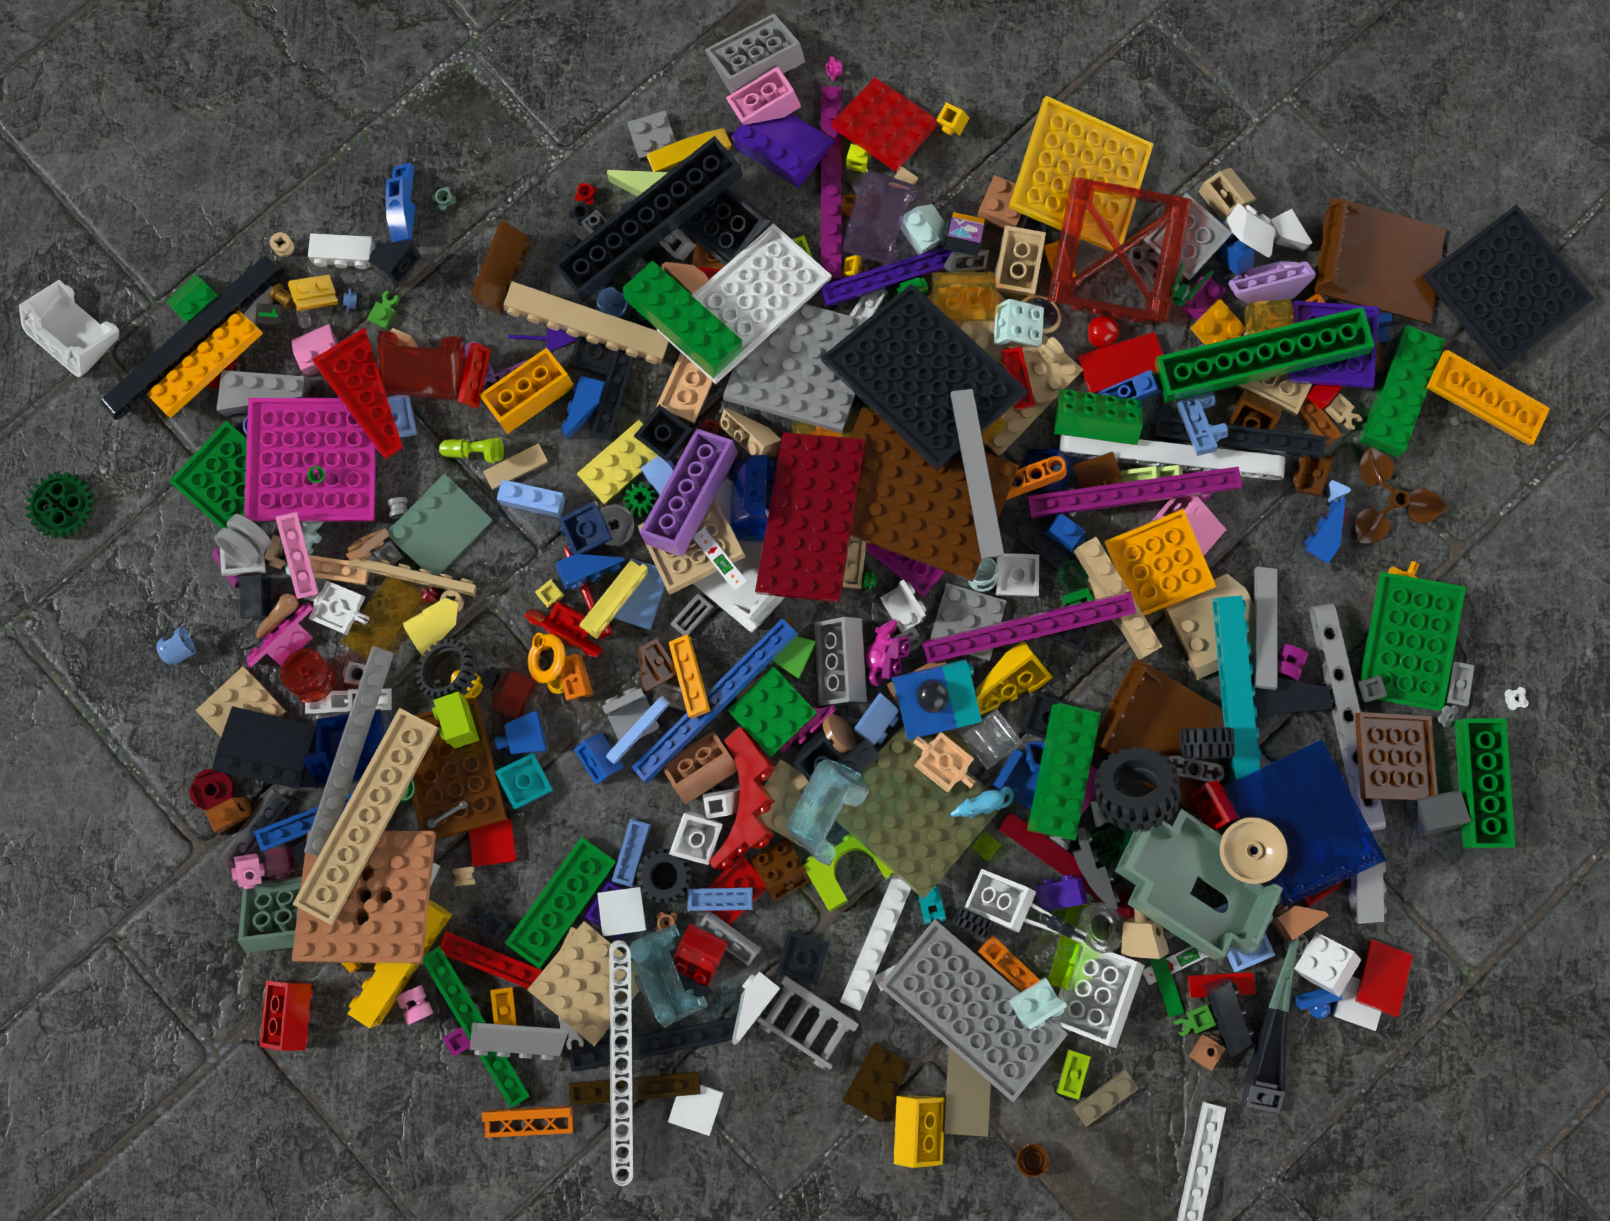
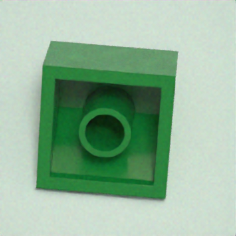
(191, 298)

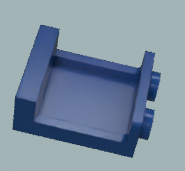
(1018, 777)

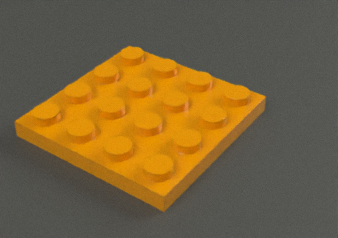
(1161, 562)

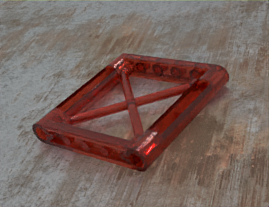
(1159, 300)

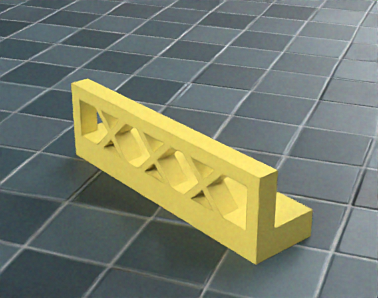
(614, 598)

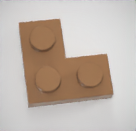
(362, 546)

